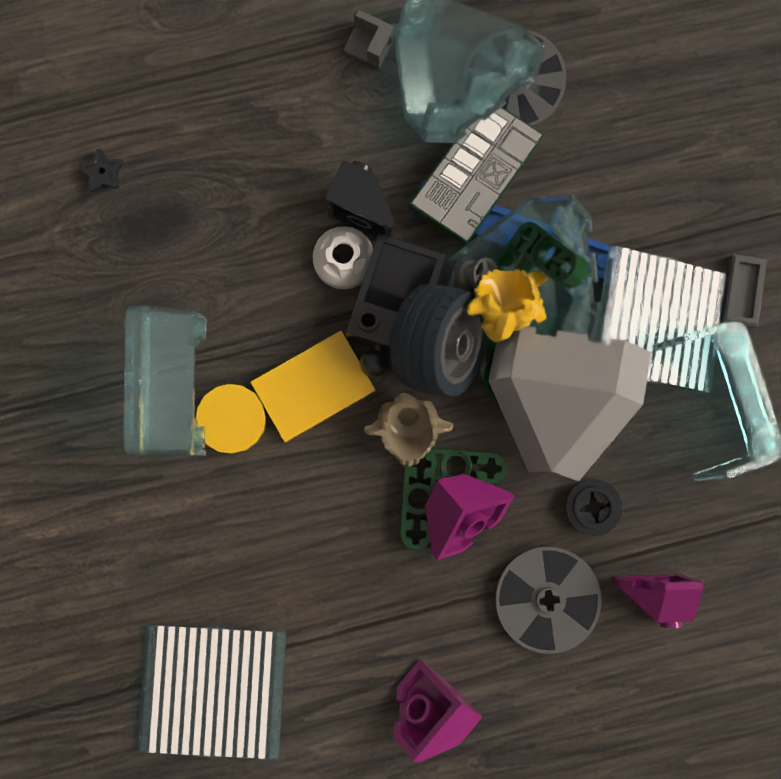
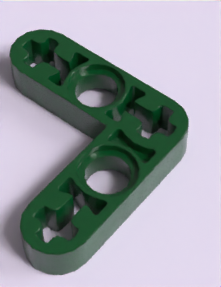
(534, 245)
(437, 471)

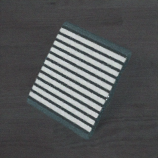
(658, 300)
(212, 691)

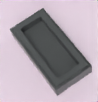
(744, 290)

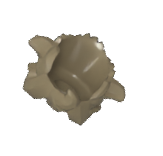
(408, 427)

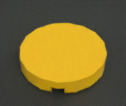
(231, 418)

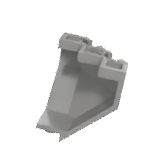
(566, 396)

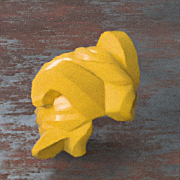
(508, 302)

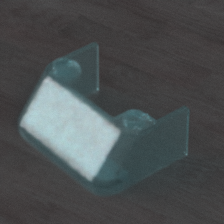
(162, 381)
(749, 397)

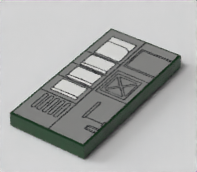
(476, 174)

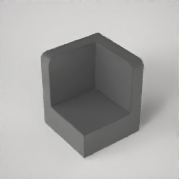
(369, 39)

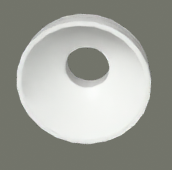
(337, 274)

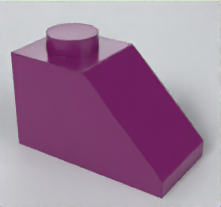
(461, 510)
(663, 597)
(431, 714)

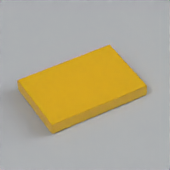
(313, 386)

